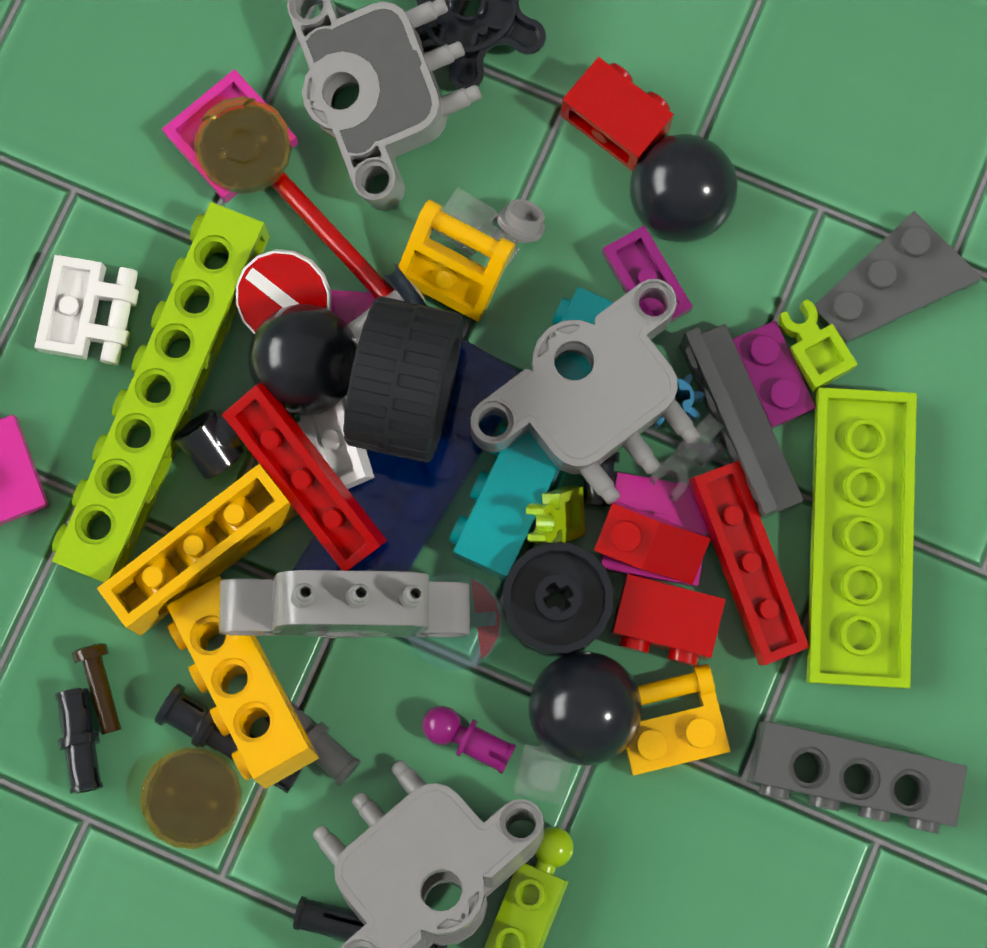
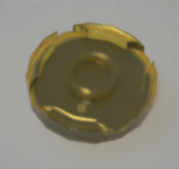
(243, 145)
(191, 798)

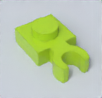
(819, 353)
(559, 516)

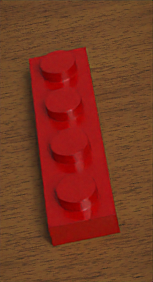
(304, 477)
(749, 563)

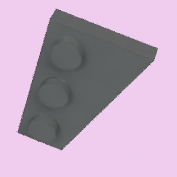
(895, 279)

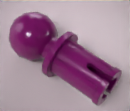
(444, 726)

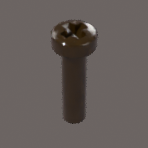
(99, 685)

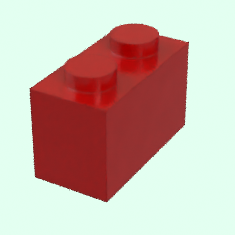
(616, 112)
(667, 619)

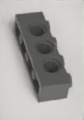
(936, 781)

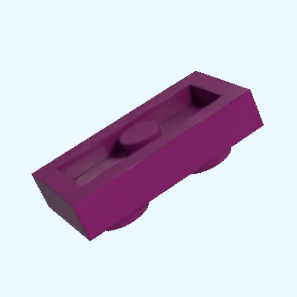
(637, 259)
(774, 374)

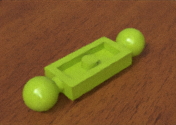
(533, 896)

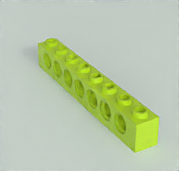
(128, 511)

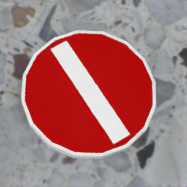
(278, 281)

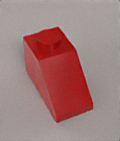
(651, 543)

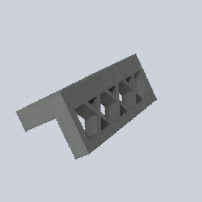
(746, 429)

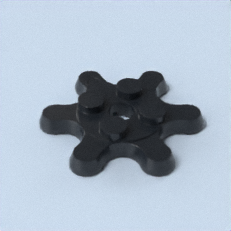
(494, 25)

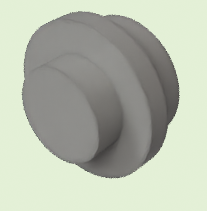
(522, 220)

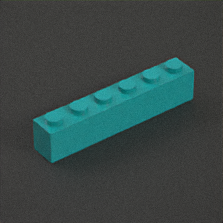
(521, 473)

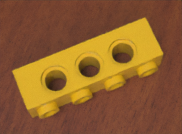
(197, 550)
(285, 744)

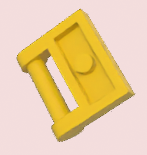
(447, 274)
(680, 735)

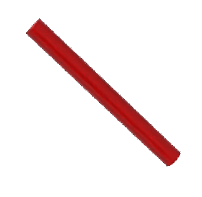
(332, 237)

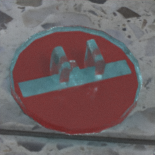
(485, 630)

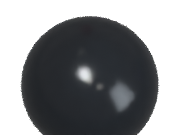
(683, 188)
(303, 358)
(585, 708)

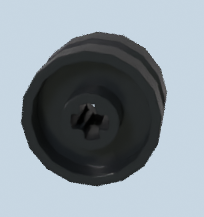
(565, 571)

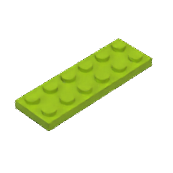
(862, 538)

